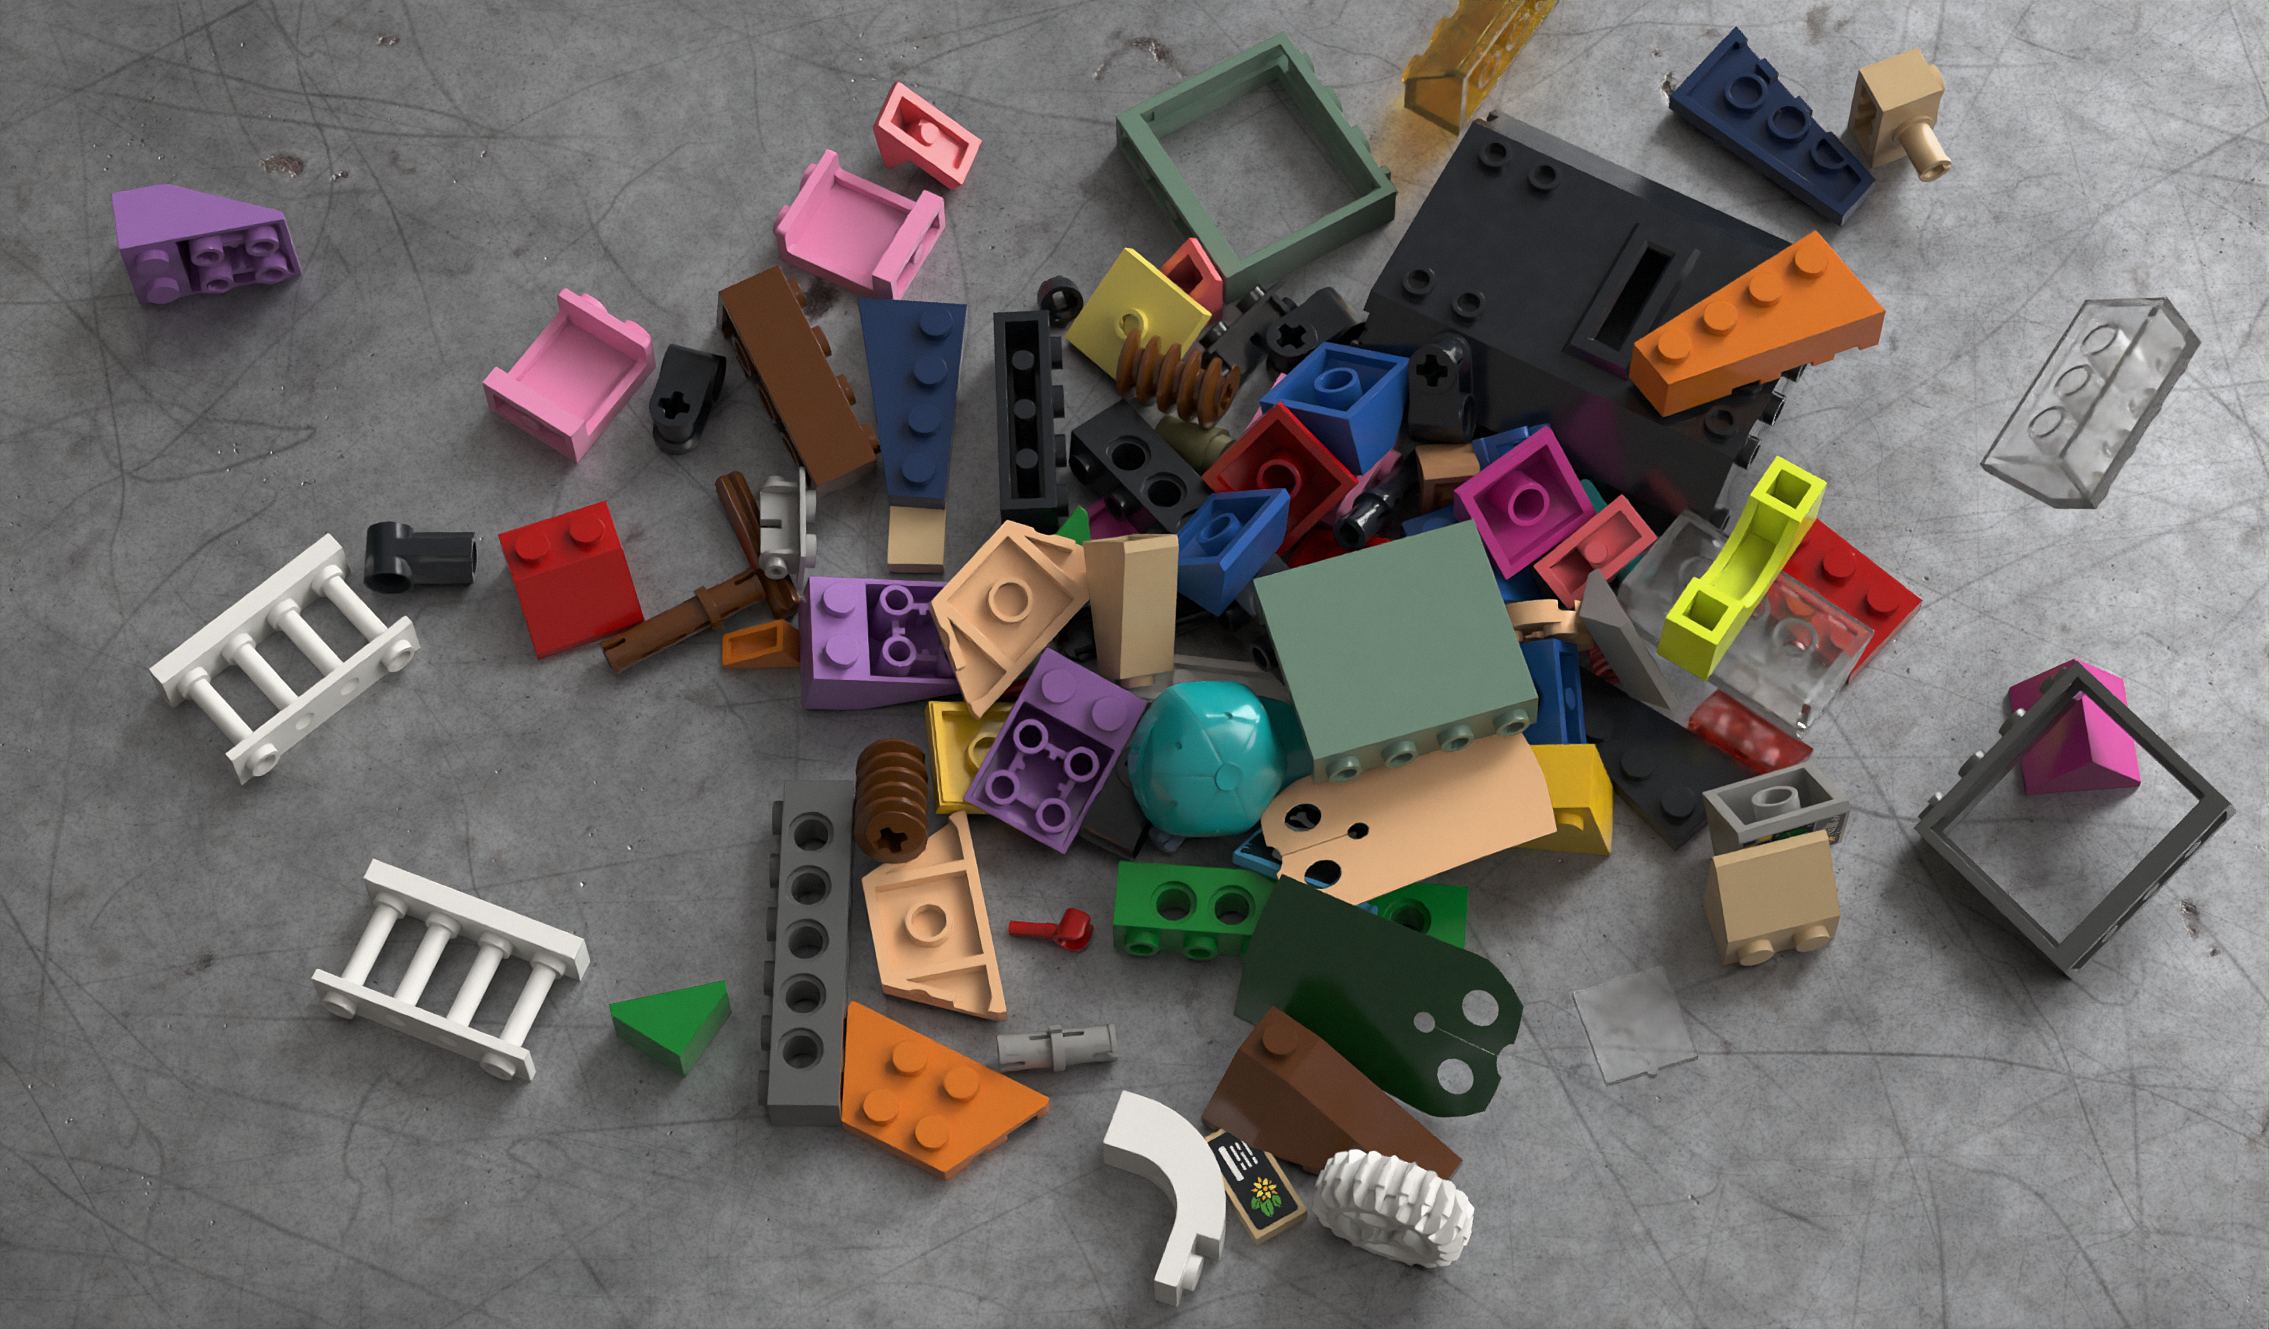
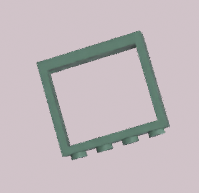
(1270, 60)

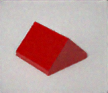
(1284, 454)

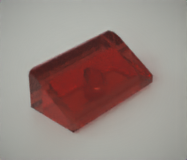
(1746, 734)

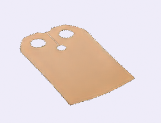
(1418, 817)

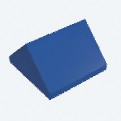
(1229, 544)

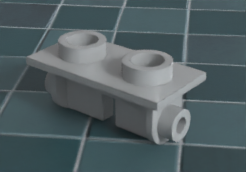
(788, 548)

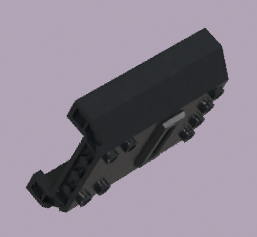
(1526, 262)

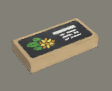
(1256, 1187)

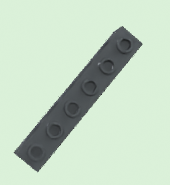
(811, 1093)

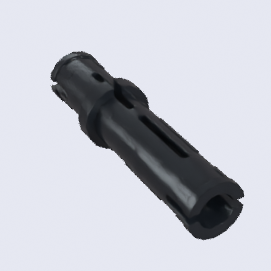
(1378, 507)

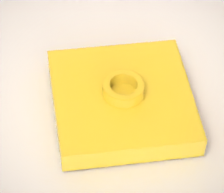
(1131, 298)

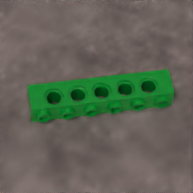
(1208, 892)

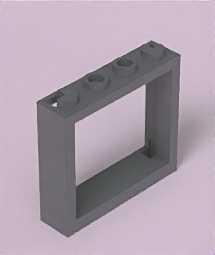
(2020, 735)

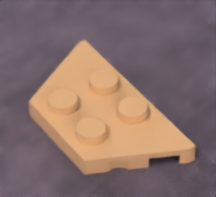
(1007, 608)
(935, 927)

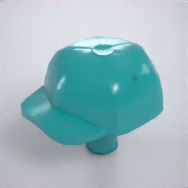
(1214, 758)

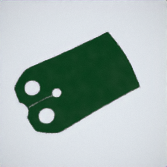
(1362, 985)

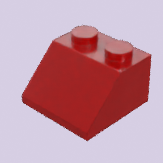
(571, 579)

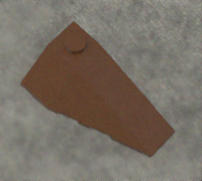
(1309, 1102)

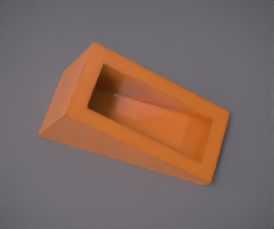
(762, 646)

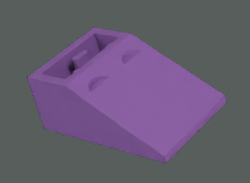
(198, 243)
(870, 644)
(1055, 750)

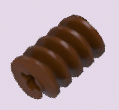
(1173, 382)
(891, 801)

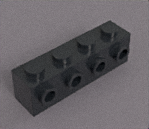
(1025, 420)

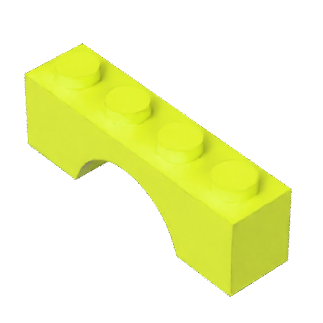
(1723, 599)

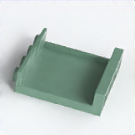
(1396, 652)

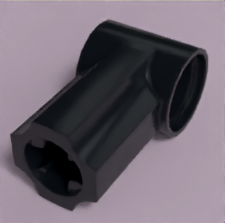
(402, 557)

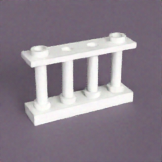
(272, 608)
(446, 916)

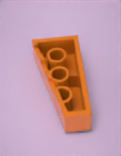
(1770, 320)

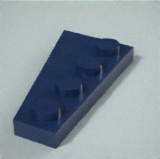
(1759, 120)
(915, 386)

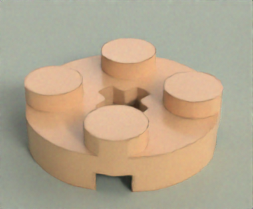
(1544, 620)

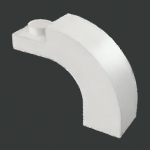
(1174, 1156)

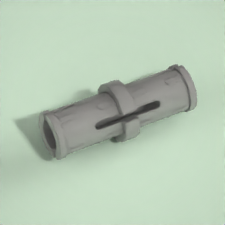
(1056, 1048)

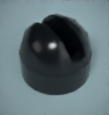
(1071, 293)

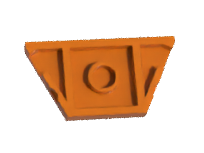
(926, 1097)

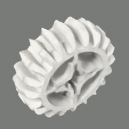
(1393, 1208)

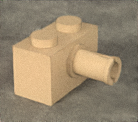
(1897, 113)

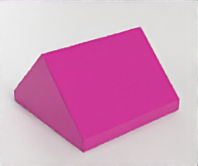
(1524, 503)
(2083, 747)

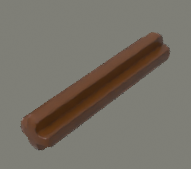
(745, 520)

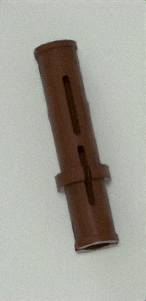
(698, 613)

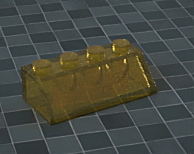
(1470, 58)

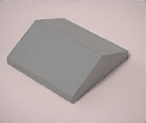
(1623, 644)

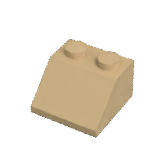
(1772, 899)

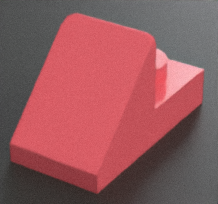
(925, 136)
(1604, 542)

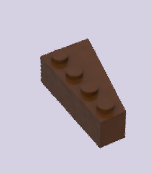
(797, 380)

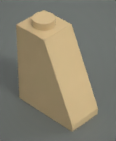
(1133, 605)

